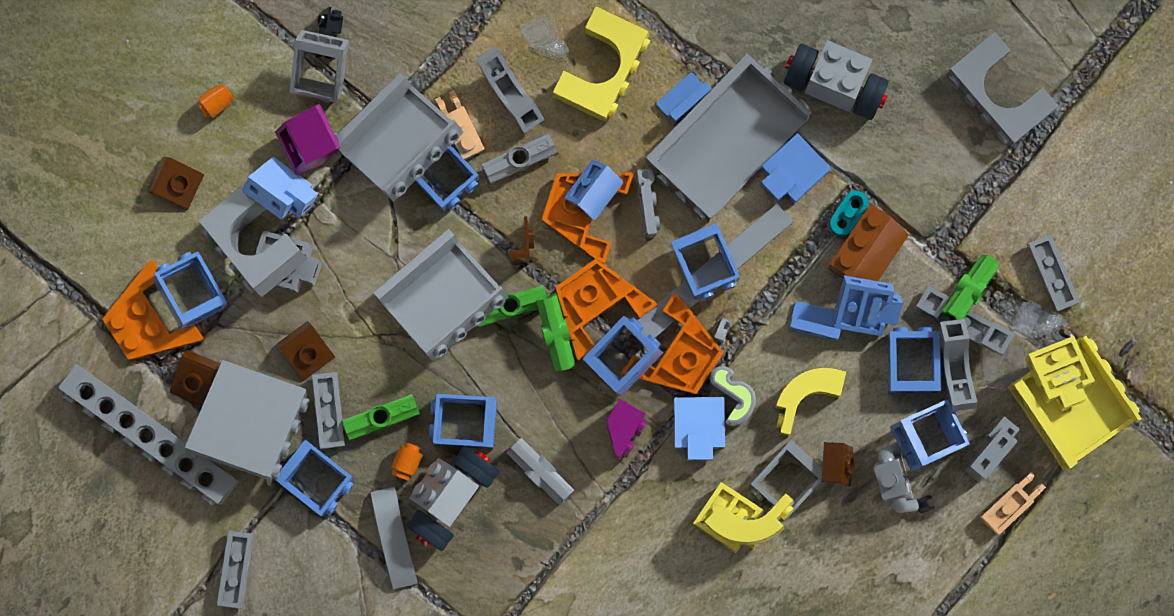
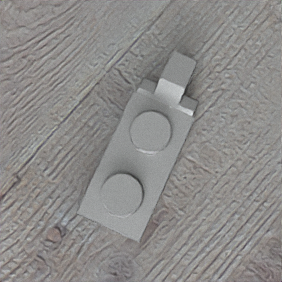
(647, 201)

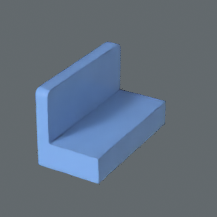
(683, 98)
(594, 189)
(813, 322)

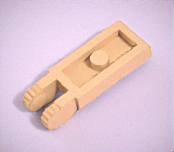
(469, 142)
(1010, 505)

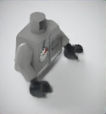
(895, 483)

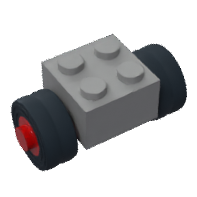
(837, 78)
(446, 493)

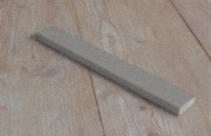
(740, 249)

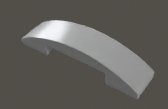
(980, 331)
(393, 538)

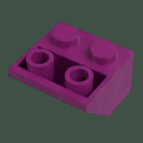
(307, 140)
(622, 426)

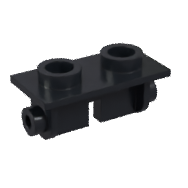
(328, 24)

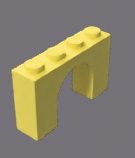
(601, 98)

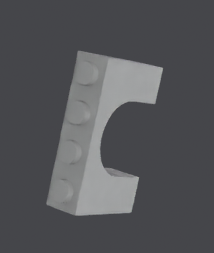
(1009, 123)
(261, 270)

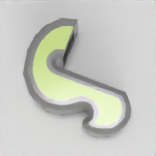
(736, 391)

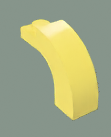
(815, 381)
(750, 532)

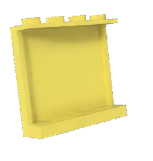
(1085, 426)

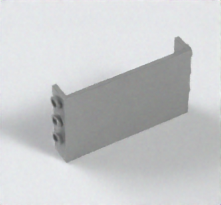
(728, 137)

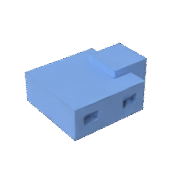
(280, 189)
(699, 426)

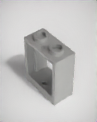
(322, 45)
(803, 460)

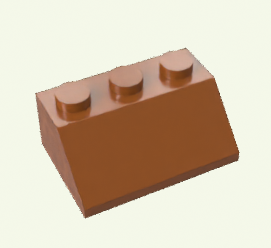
(869, 246)

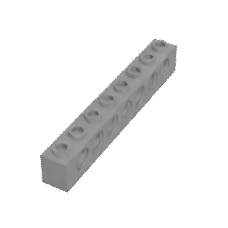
(80, 379)

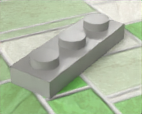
(1053, 273)
(328, 410)
(235, 569)

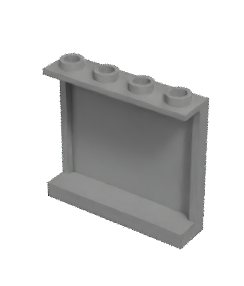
(397, 137)
(441, 295)
(247, 421)

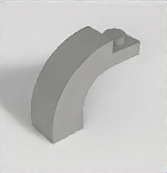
(508, 90)
(955, 364)

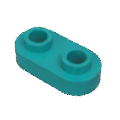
(849, 214)

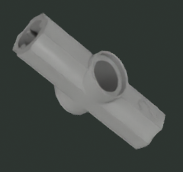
(505, 166)
(540, 471)

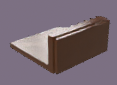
(175, 182)
(523, 256)
(305, 350)
(194, 377)
(837, 463)

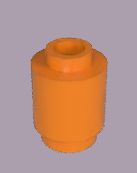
(215, 100)
(406, 461)

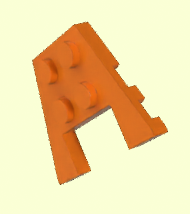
(572, 221)
(592, 293)
(137, 324)
(688, 357)

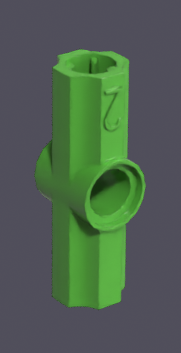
(970, 288)
(526, 303)
(555, 332)
(365, 422)

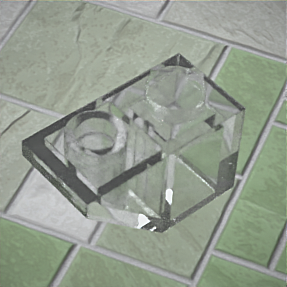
(542, 38)
(1034, 323)

